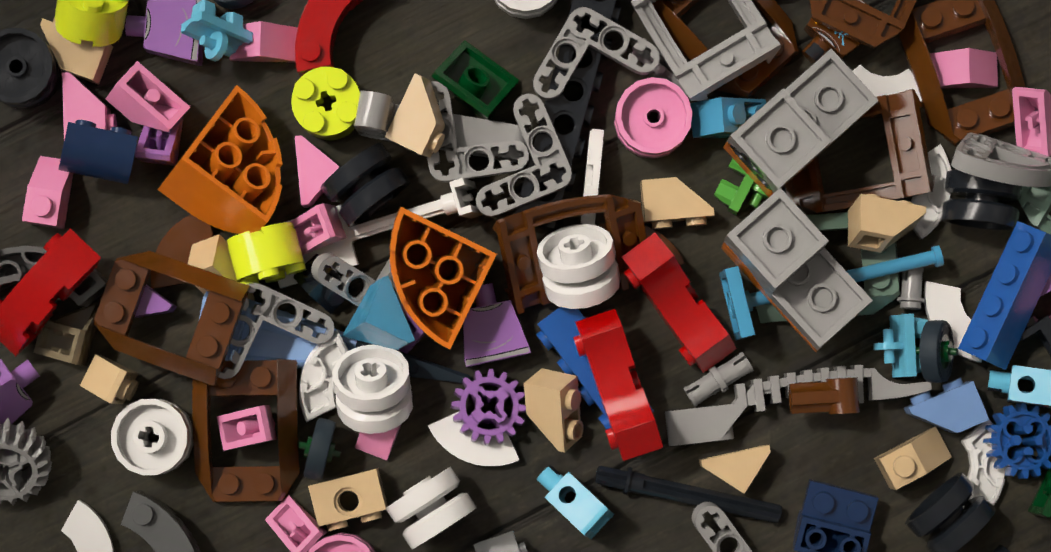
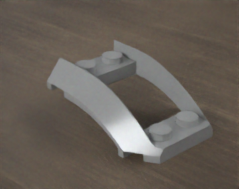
(722, 61)

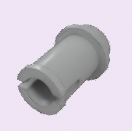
(911, 289)

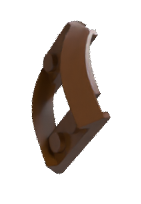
(945, 19)
(861, 20)
(756, 77)
(906, 152)
(520, 245)
(212, 332)
(255, 482)

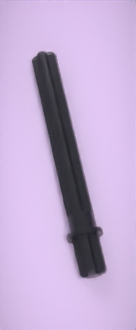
(642, 484)

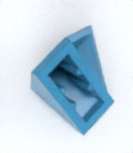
(380, 318)

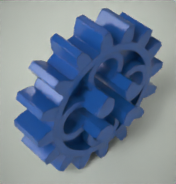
(1001, 440)

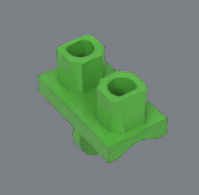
(734, 196)

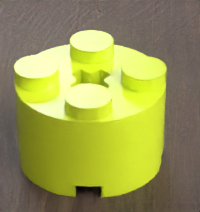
(91, 20)
(309, 94)
(266, 254)

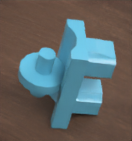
(216, 34)
(900, 344)

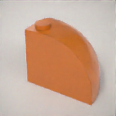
(230, 169)
(436, 274)

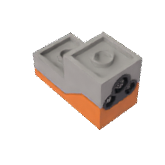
(799, 123)
(794, 270)

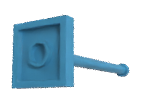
(742, 302)

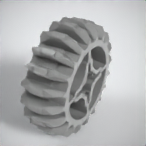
(16, 449)

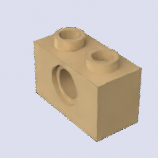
(327, 495)

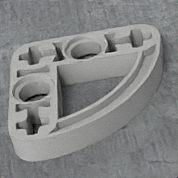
(1001, 161)

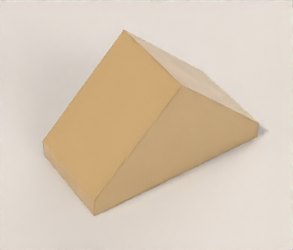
(737, 467)

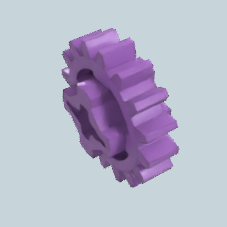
(478, 394)

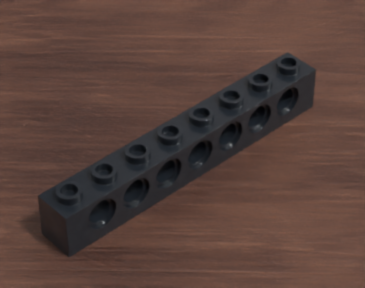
(578, 111)

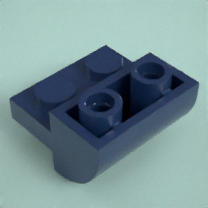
(98, 151)
(834, 519)

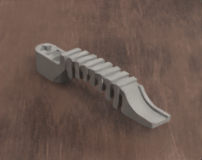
(717, 422)

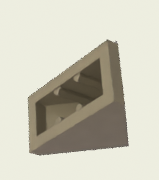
(69, 336)

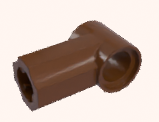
(832, 396)

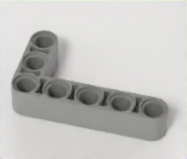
(377, 111)

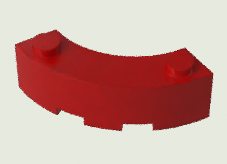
(318, 32)
(672, 296)
(34, 297)
(620, 390)

